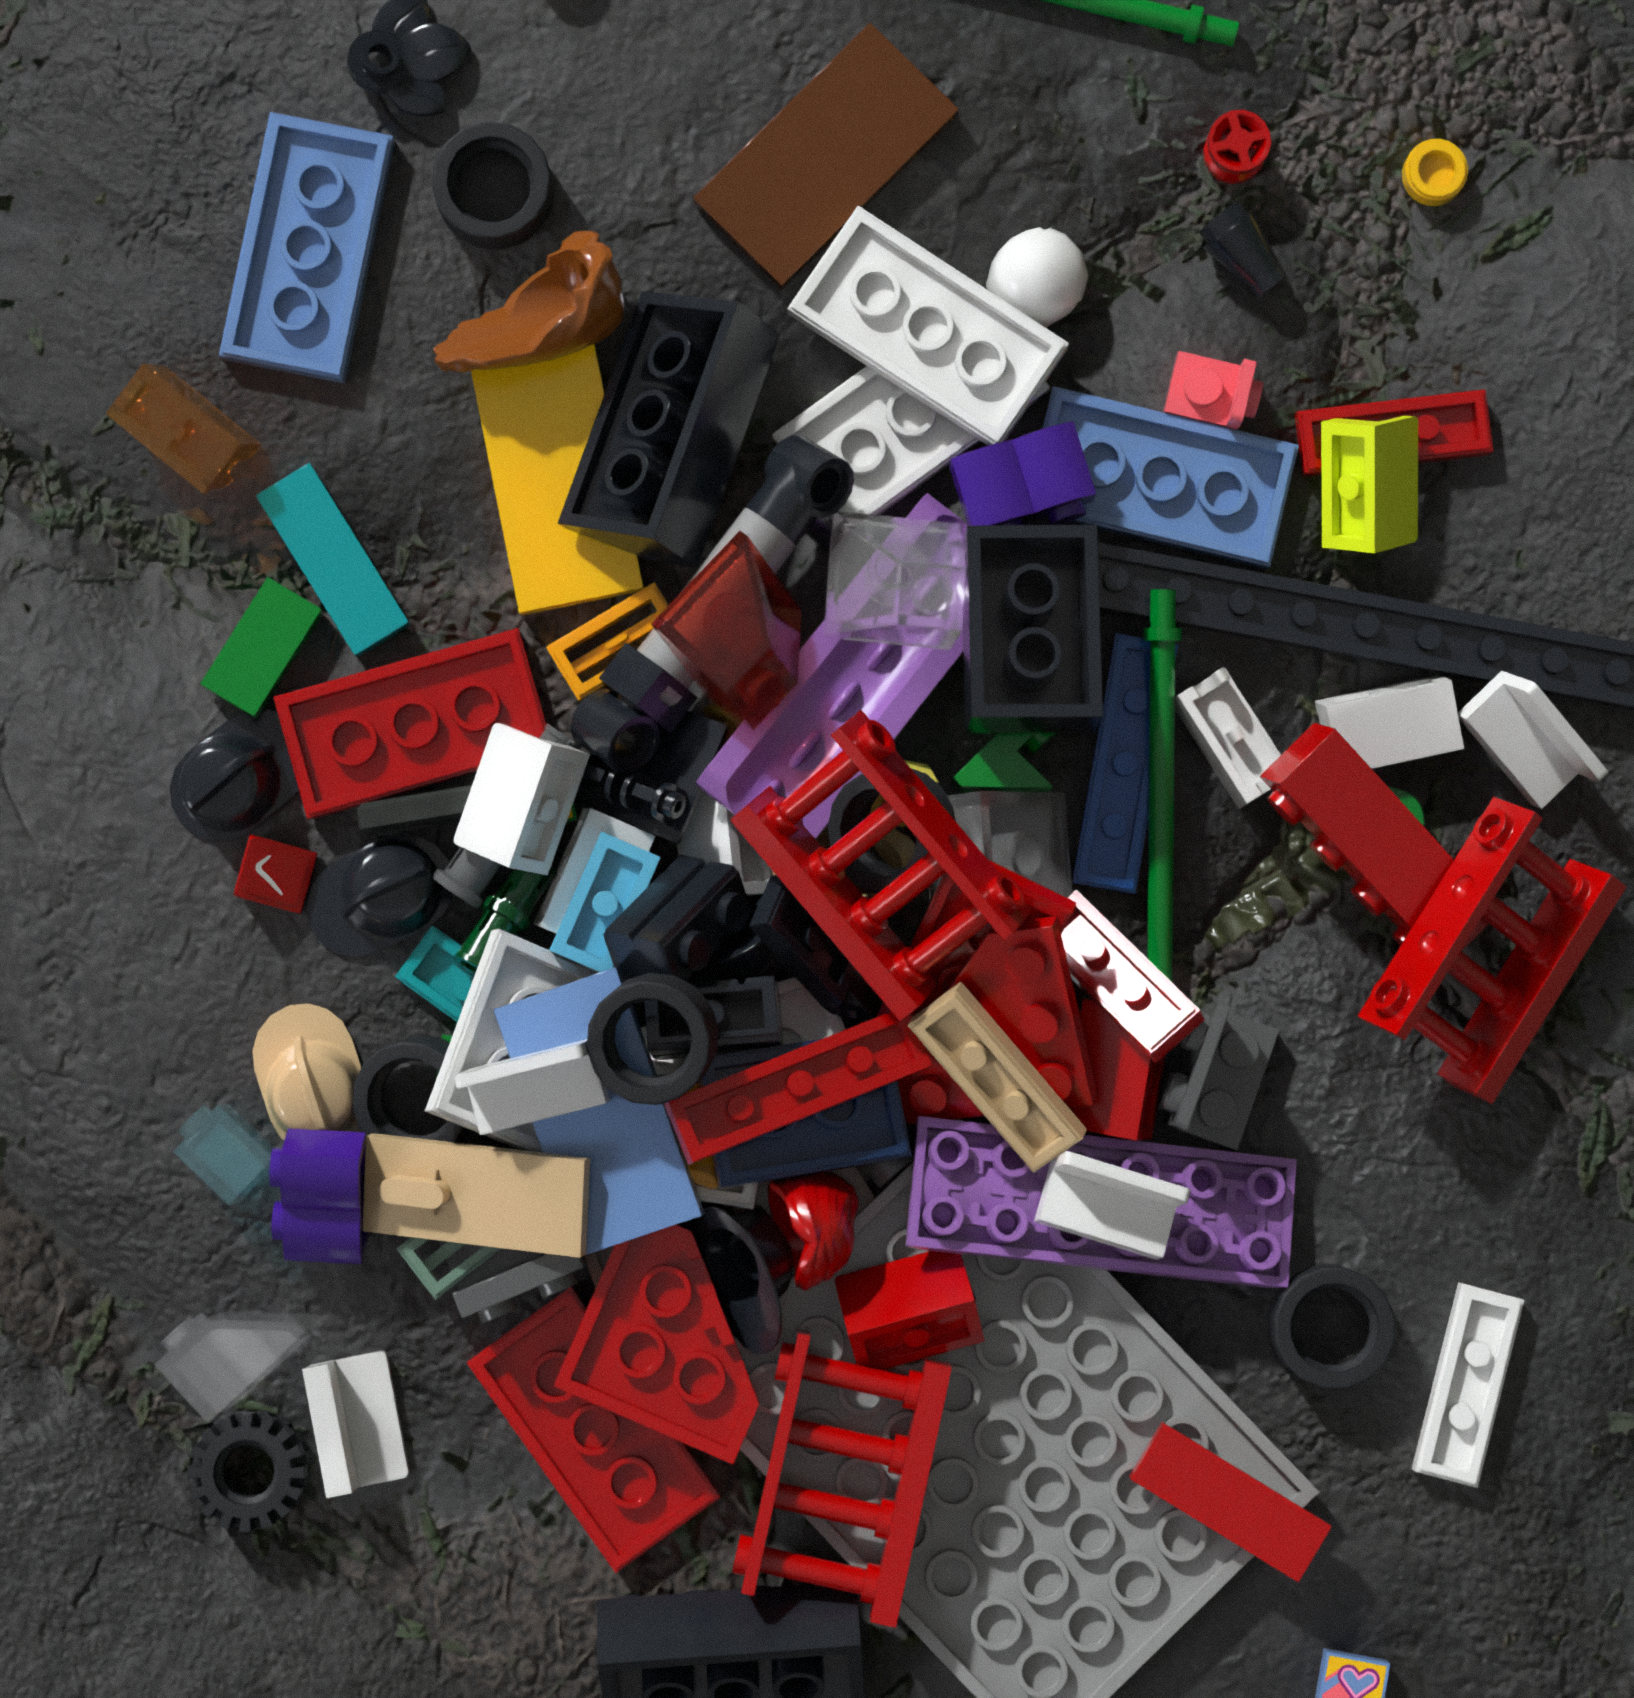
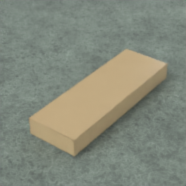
(997, 1077)

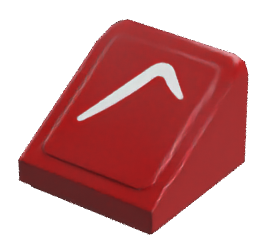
(275, 874)

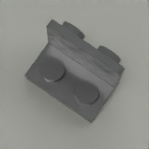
(1218, 1076)

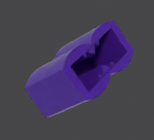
(1025, 479)
(320, 1196)

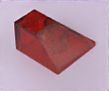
(736, 632)

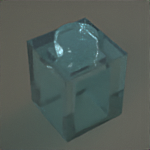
(224, 1151)

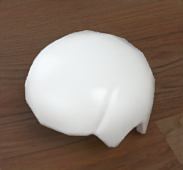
(1039, 274)

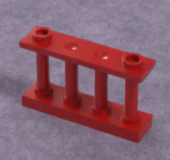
(860, 923)
(1533, 974)
(891, 1519)

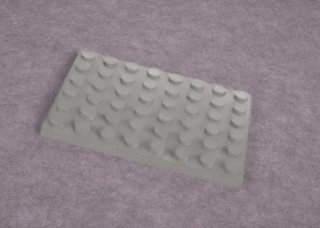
(1031, 1539)

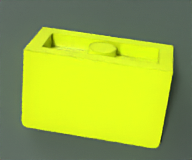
(1369, 483)

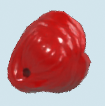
(818, 1222)

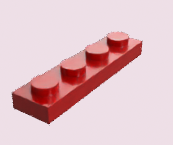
(796, 1086)

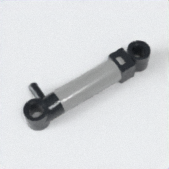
(650, 683)

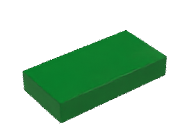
(262, 648)

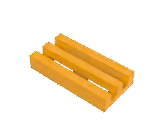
(597, 625)

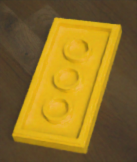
(534, 439)

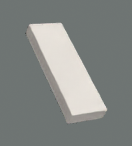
(1467, 1385)

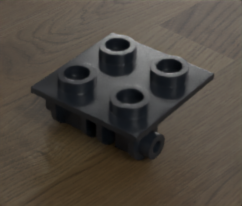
(664, 791)

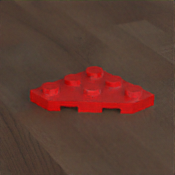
(1033, 1000)
(663, 1347)

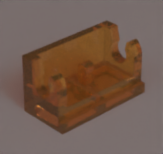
(181, 427)

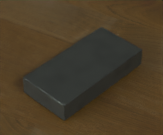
(413, 810)

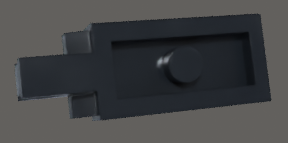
(812, 955)

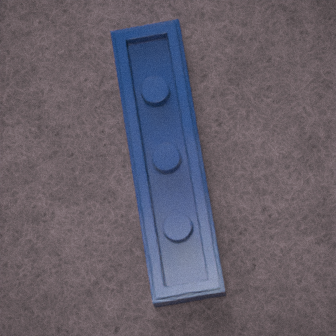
(1119, 775)

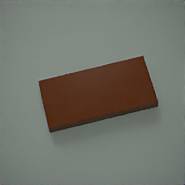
(825, 155)

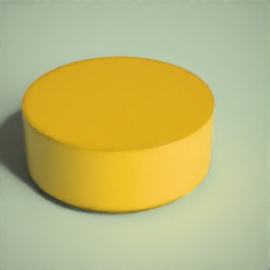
(1434, 172)

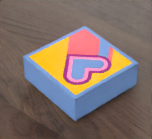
(1351, 1676)

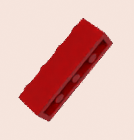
(1359, 826)

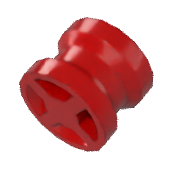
(1242, 135)

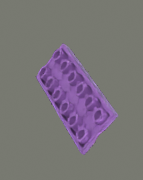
(832, 686)
(983, 1200)

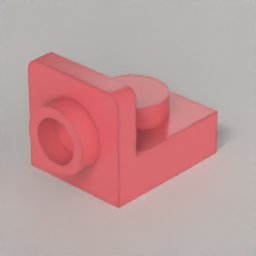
(1213, 390)

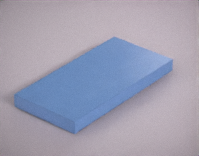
(307, 247)
(1179, 478)
(634, 1154)

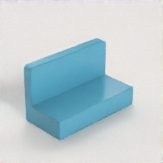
(608, 885)

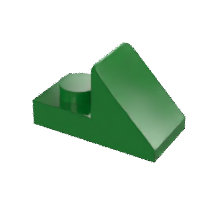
(1002, 766)

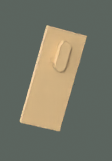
(476, 1195)

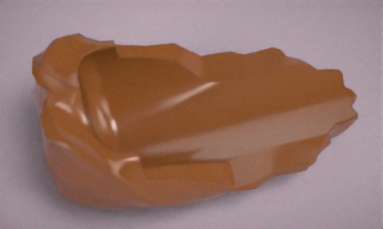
(548, 316)

